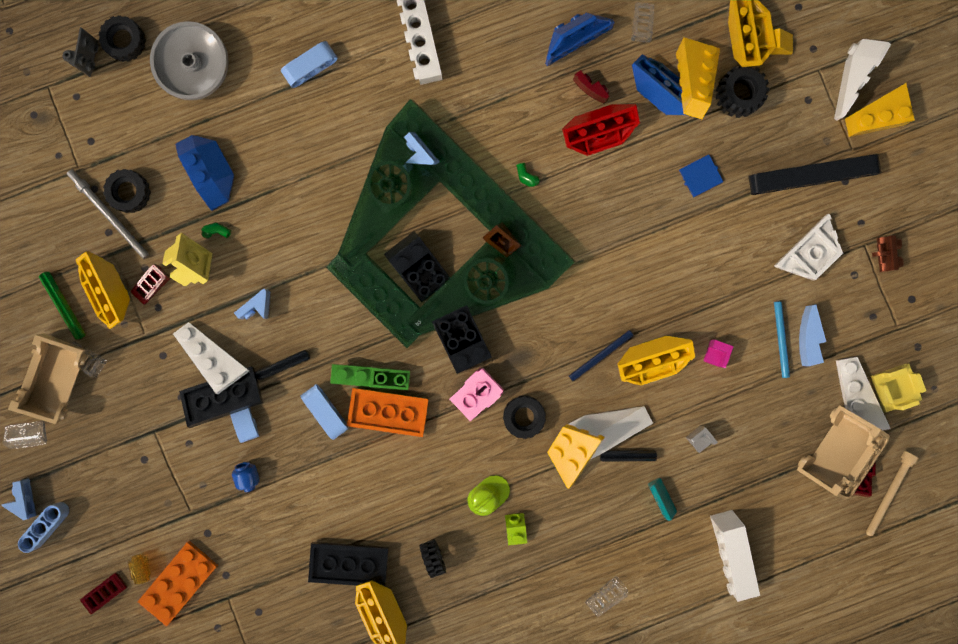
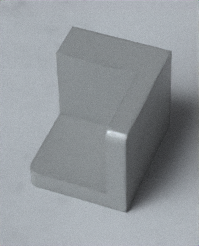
(701, 438)

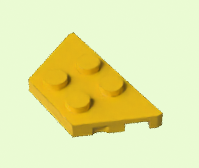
(572, 452)

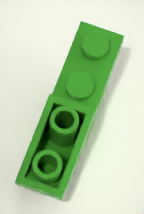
(370, 377)

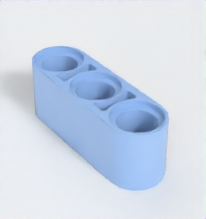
(309, 64)
(324, 412)
(36, 532)

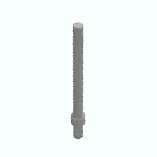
(84, 188)

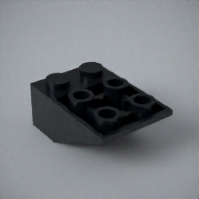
(417, 266)
(461, 339)

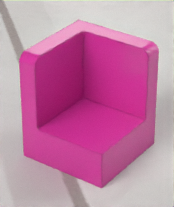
(718, 353)

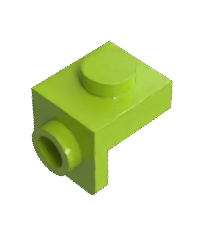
(516, 529)

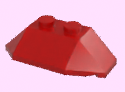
(601, 128)

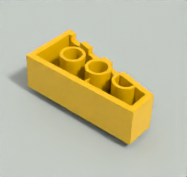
(697, 75)

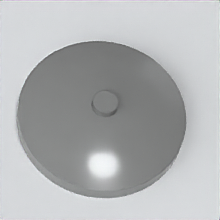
(189, 60)

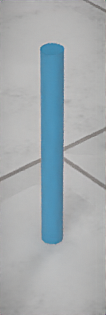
(781, 339)

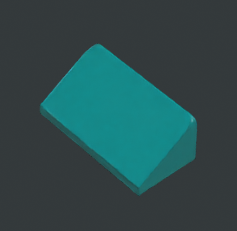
(662, 498)

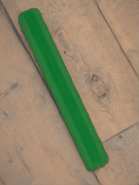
(62, 305)

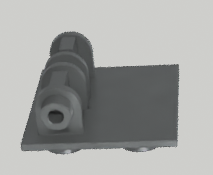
(84, 54)

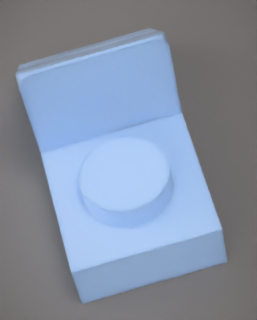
(423, 154)
(259, 302)
(23, 504)

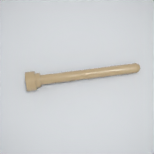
(907, 461)

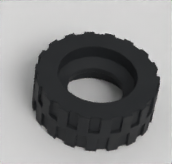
(107, 33)
(111, 191)
(527, 431)

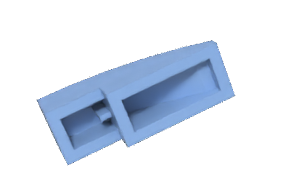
(810, 337)

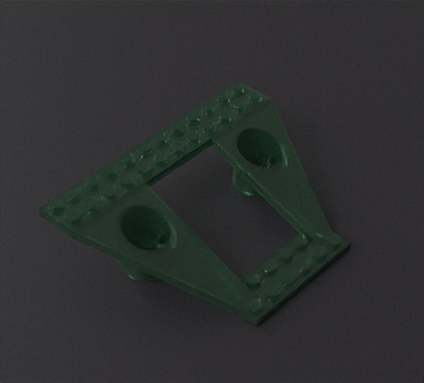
(526, 270)

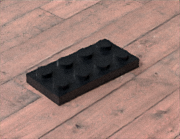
(204, 405)
(347, 564)

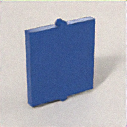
(701, 175)

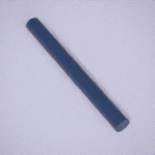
(601, 355)

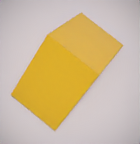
(783, 42)

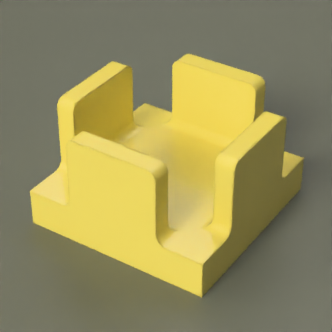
(190, 260)
(898, 388)

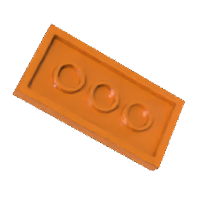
(387, 412)
(177, 583)

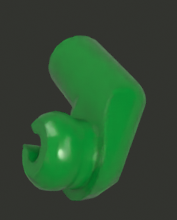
(526, 178)
(214, 228)

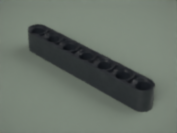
(815, 174)

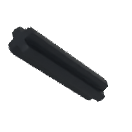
(282, 365)
(625, 456)

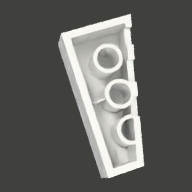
(736, 555)

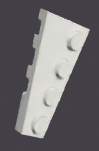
(211, 360)
(858, 393)

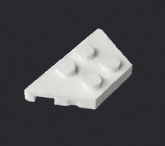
(813, 252)

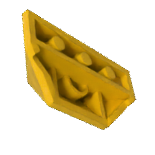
(750, 32)
(103, 288)
(655, 359)
(380, 613)

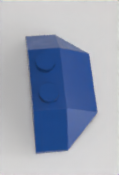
(576, 34)
(658, 85)
(206, 169)

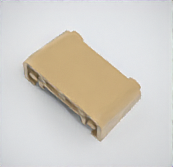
(49, 379)
(844, 454)

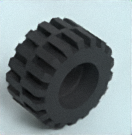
(748, 77)

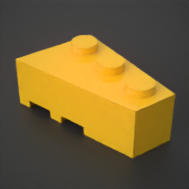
(885, 113)

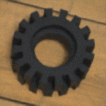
(432, 558)

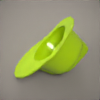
(488, 495)

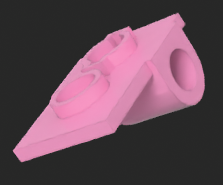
(477, 394)

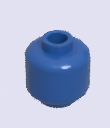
(245, 476)

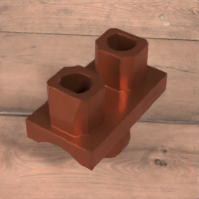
(887, 253)

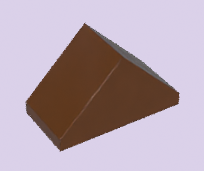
(502, 240)

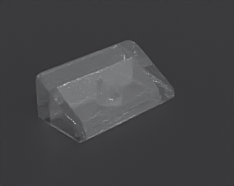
(25, 435)

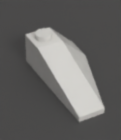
(860, 62)
(614, 425)

